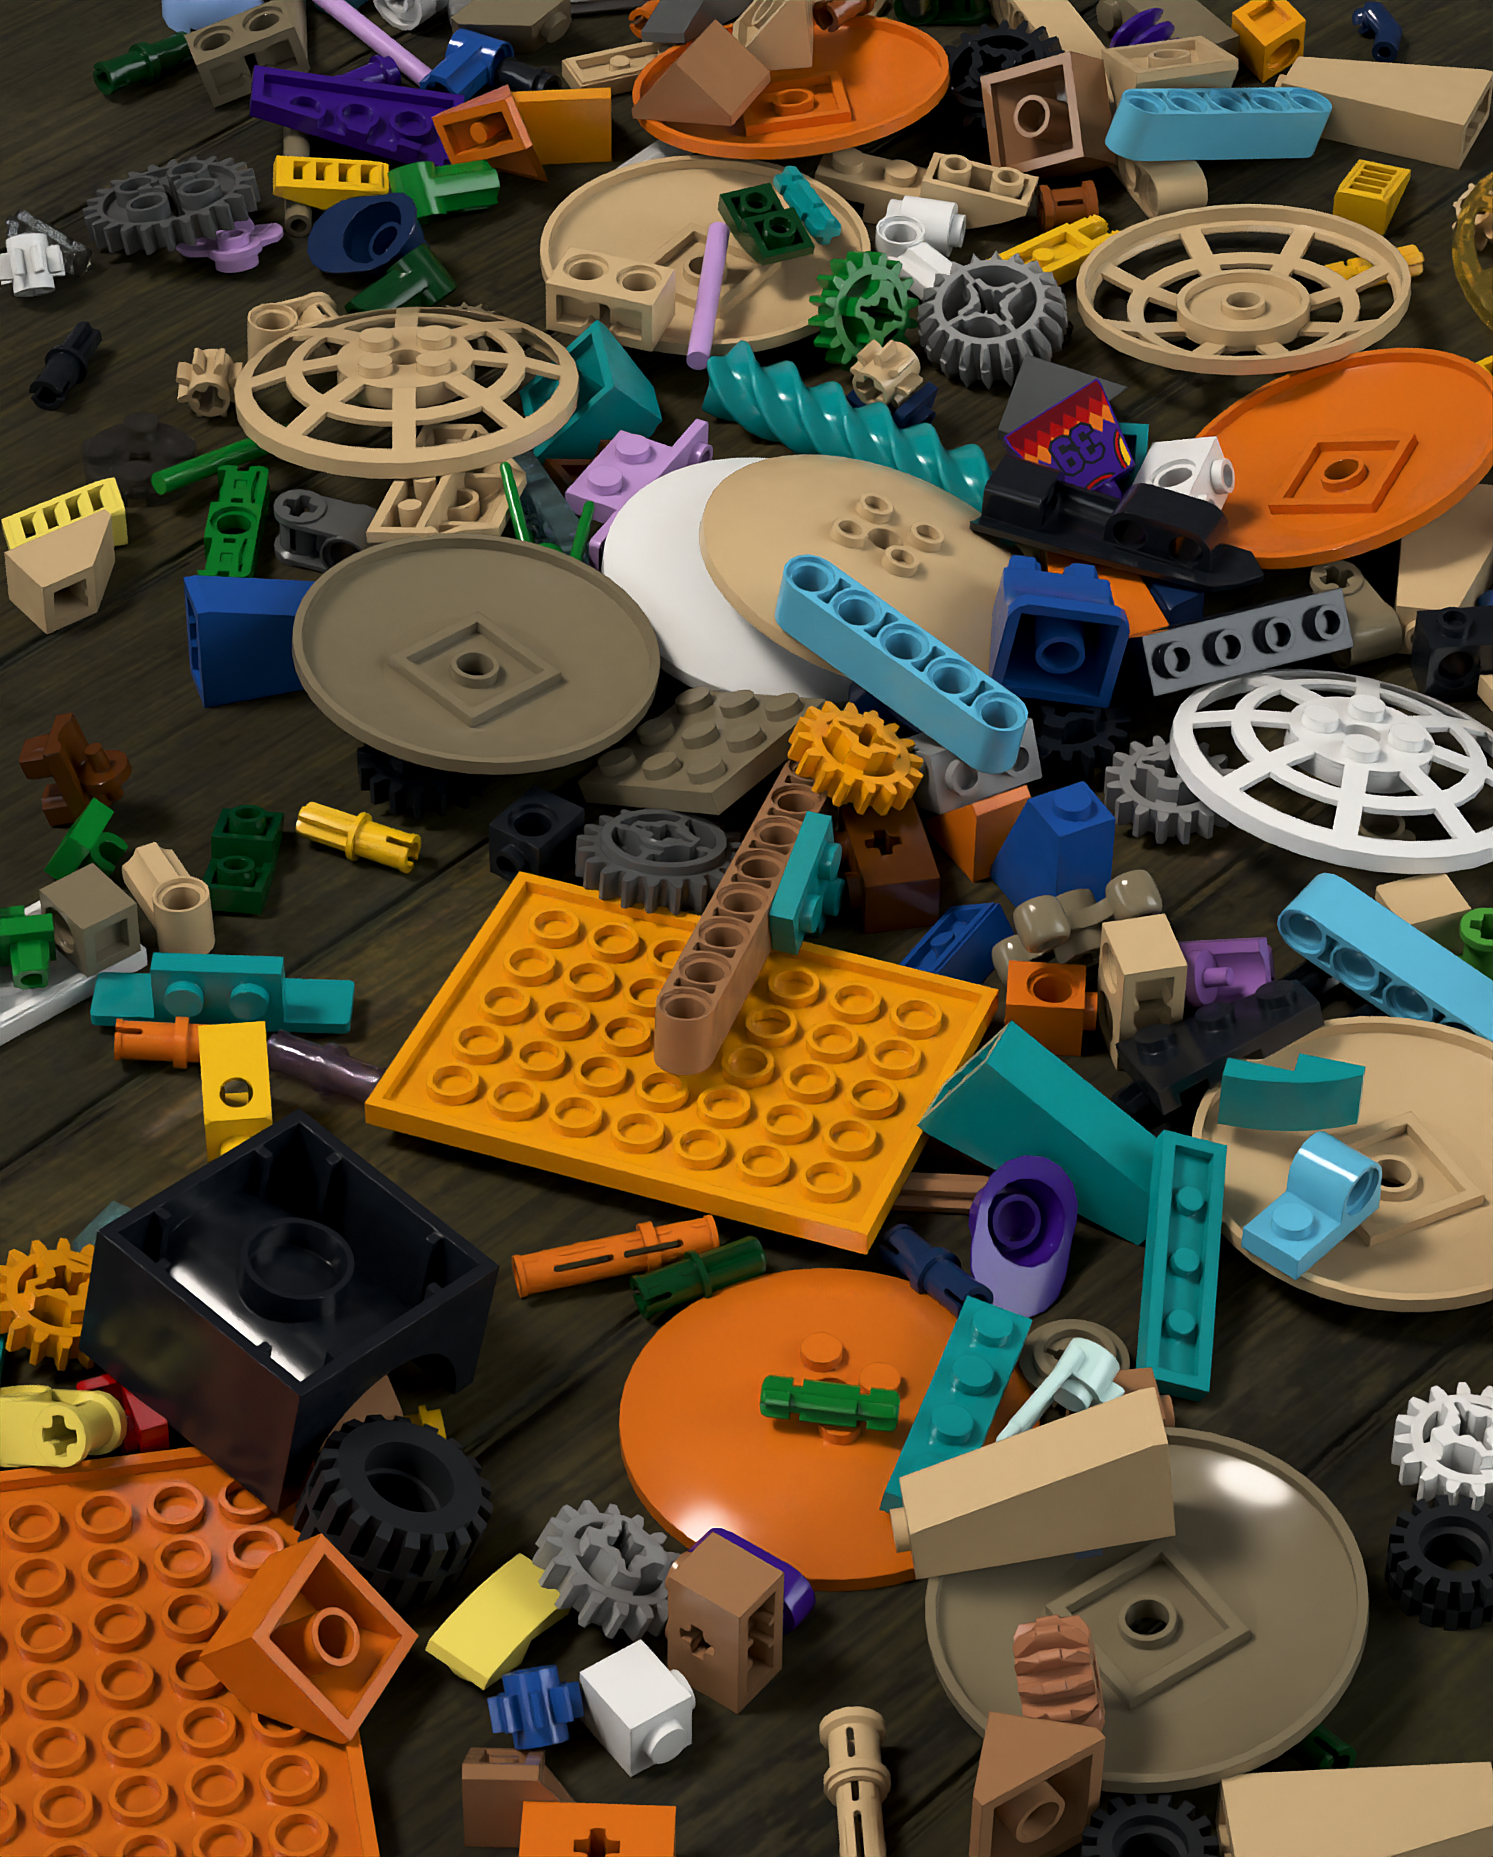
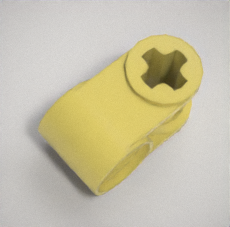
(57, 1425)

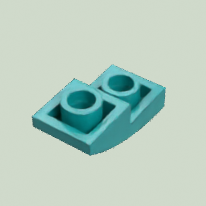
(1310, 1098)

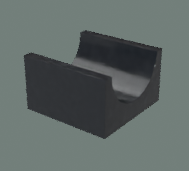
(278, 1297)

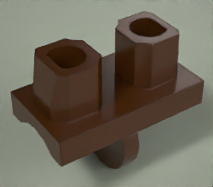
(77, 768)

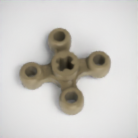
(1071, 923)

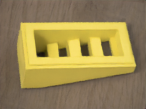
(66, 510)

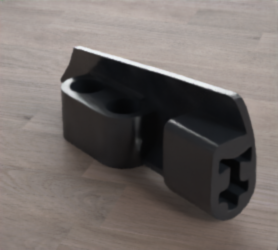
(1141, 533)

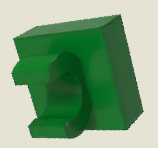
(87, 844)

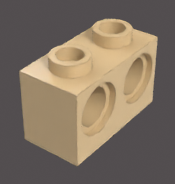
(622, 293)
(1138, 978)

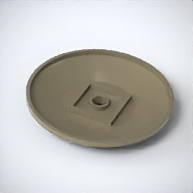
(475, 653)
(1256, 1606)

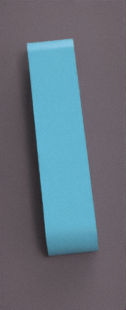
(1217, 123)
(901, 664)
(1385, 957)

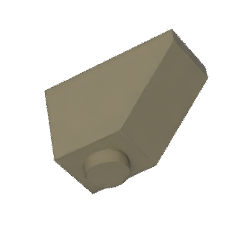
(520, 22)

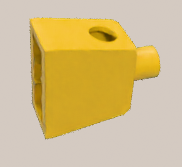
(229, 1055)

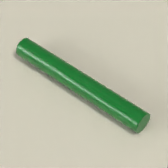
(206, 465)

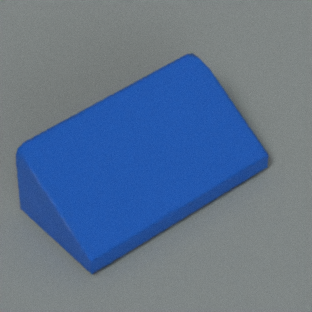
(961, 942)

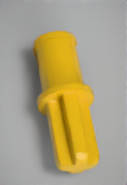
(358, 836)

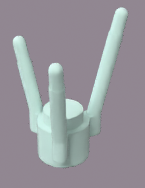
(1078, 1381)

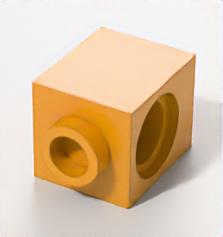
(1269, 36)

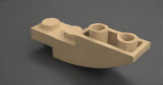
(981, 191)

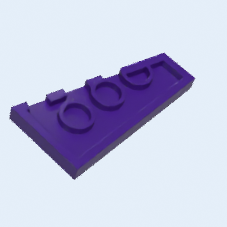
(354, 112)

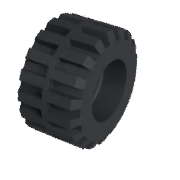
(397, 1506)

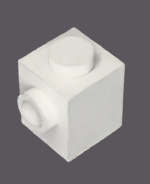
(637, 1707)

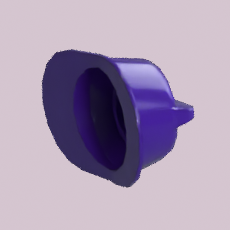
(1023, 1233)

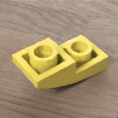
(497, 1623)

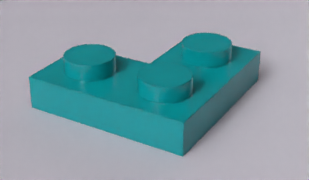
(808, 886)

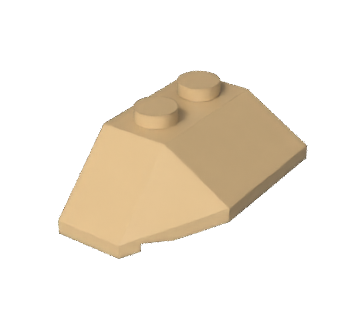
(446, 503)

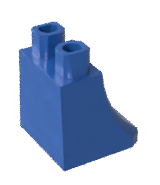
(1056, 634)

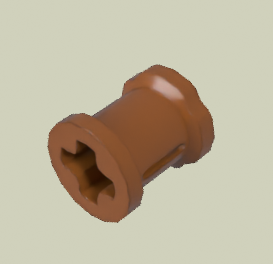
(1065, 205)

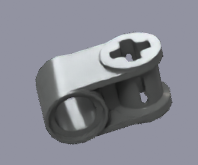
(322, 535)

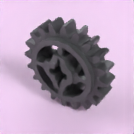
(655, 858)

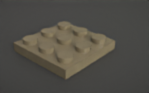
(699, 752)

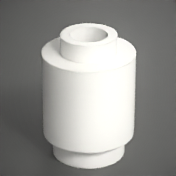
(940, 219)

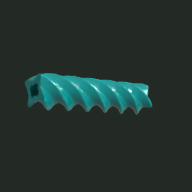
(822, 422)

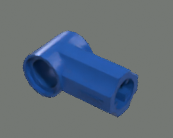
(467, 64)

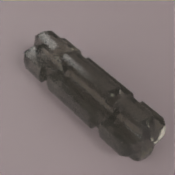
(75, 254)

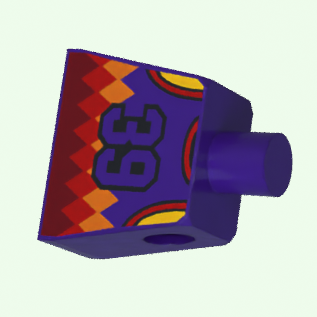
(1078, 438)

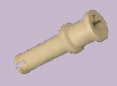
(855, 1761)

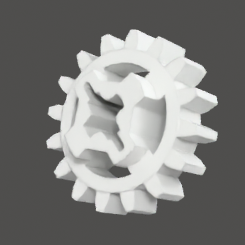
(1459, 1447)

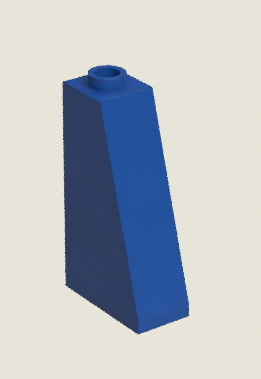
(241, 636)

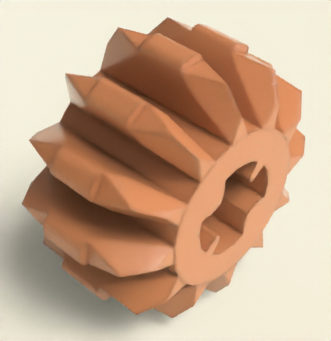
(1058, 1671)

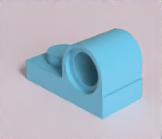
(1324, 1201)

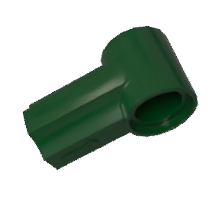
(411, 282)

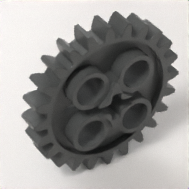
(138, 212)

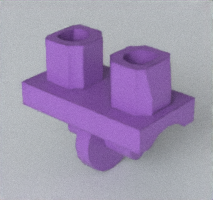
(1225, 969)

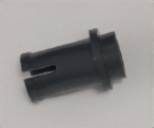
(525, 77)

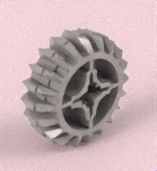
(990, 317)

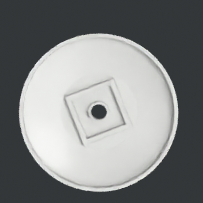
(699, 634)

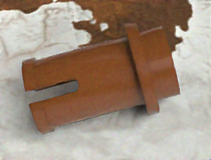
(837, 12)

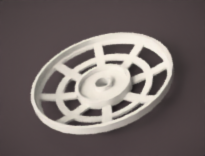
(1350, 745)

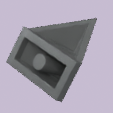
(1041, 386)

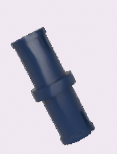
(931, 1269)

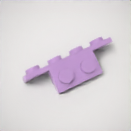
(624, 469)

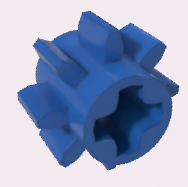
(535, 1707)

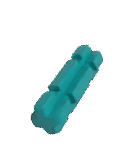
(808, 205)

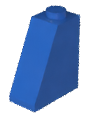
(1057, 846)

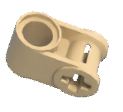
(275, 320)

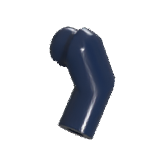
(1388, 32)

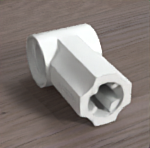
(903, 241)

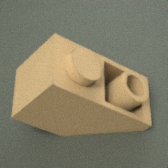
(62, 572)

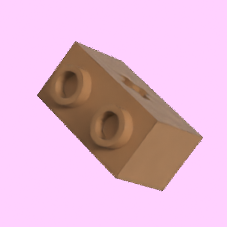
(725, 1621)

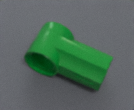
(446, 188)

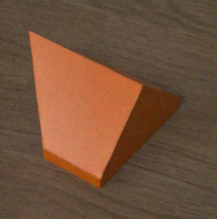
(490, 130)
(978, 830)

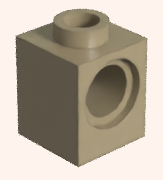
(91, 919)

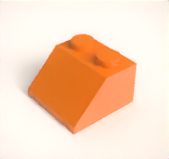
(309, 1642)

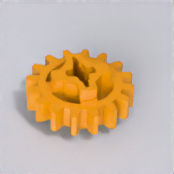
(855, 758)
(53, 1301)

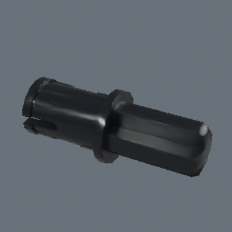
(65, 366)

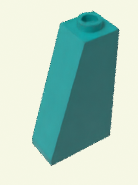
(1028, 1102)

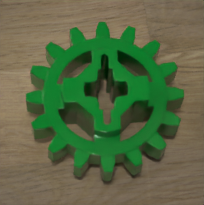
(861, 304)

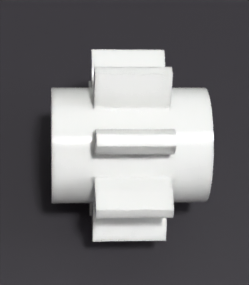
(31, 265)

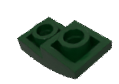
(763, 225)
(243, 858)

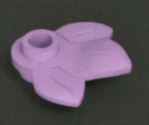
(236, 248)

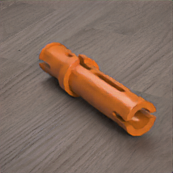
(536, 1271)

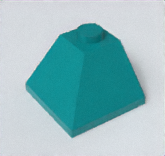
(610, 399)

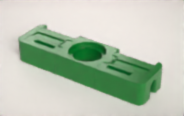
(240, 506)

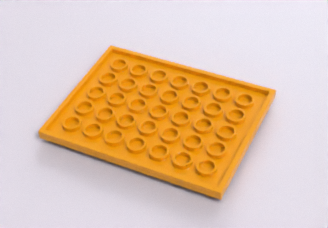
(792, 1128)

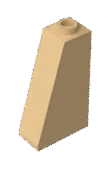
(1399, 107)
(1446, 561)
(1043, 1492)
(1359, 1812)

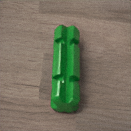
(830, 1403)

